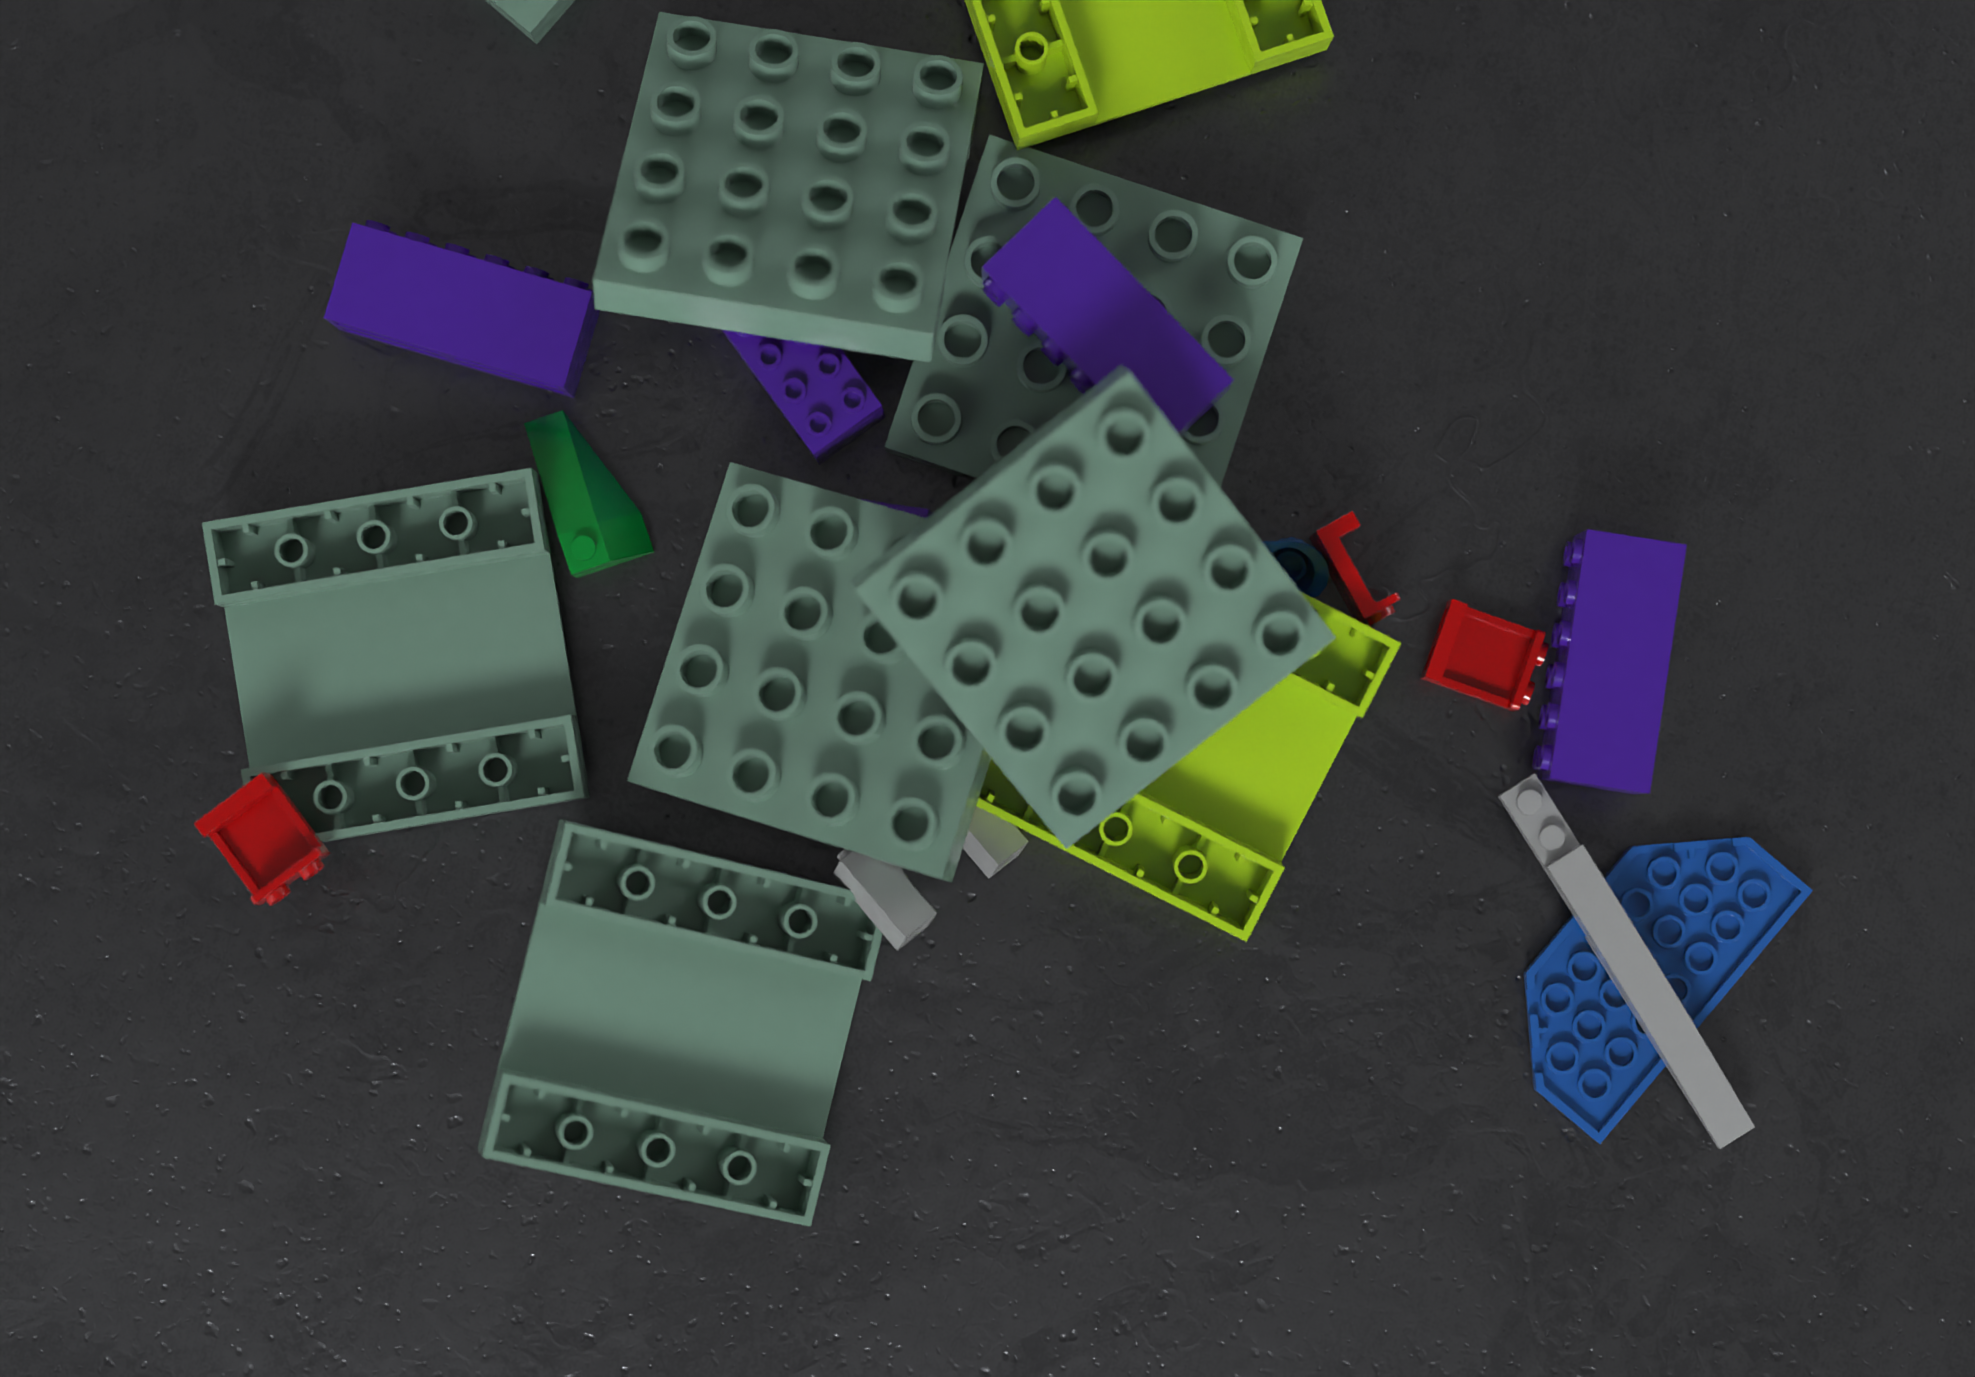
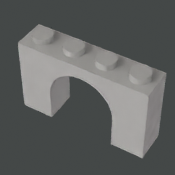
(892, 899)

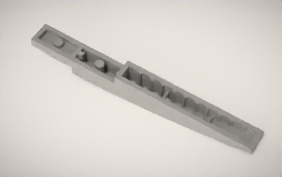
(1627, 960)

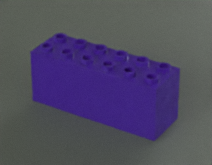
(463, 307)
(1100, 316)
(812, 389)
(1610, 661)

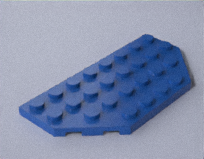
(1703, 918)

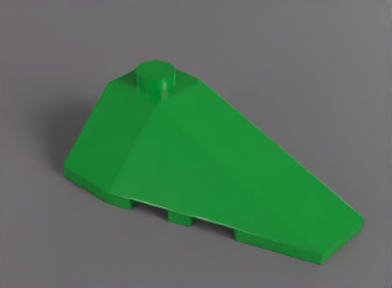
(588, 506)

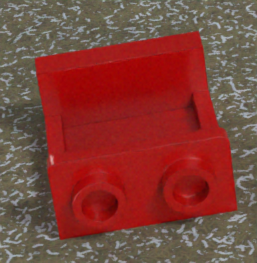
(1346, 575)
(1484, 656)
(264, 839)

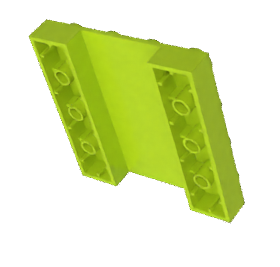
(1098, 60)
(1227, 811)

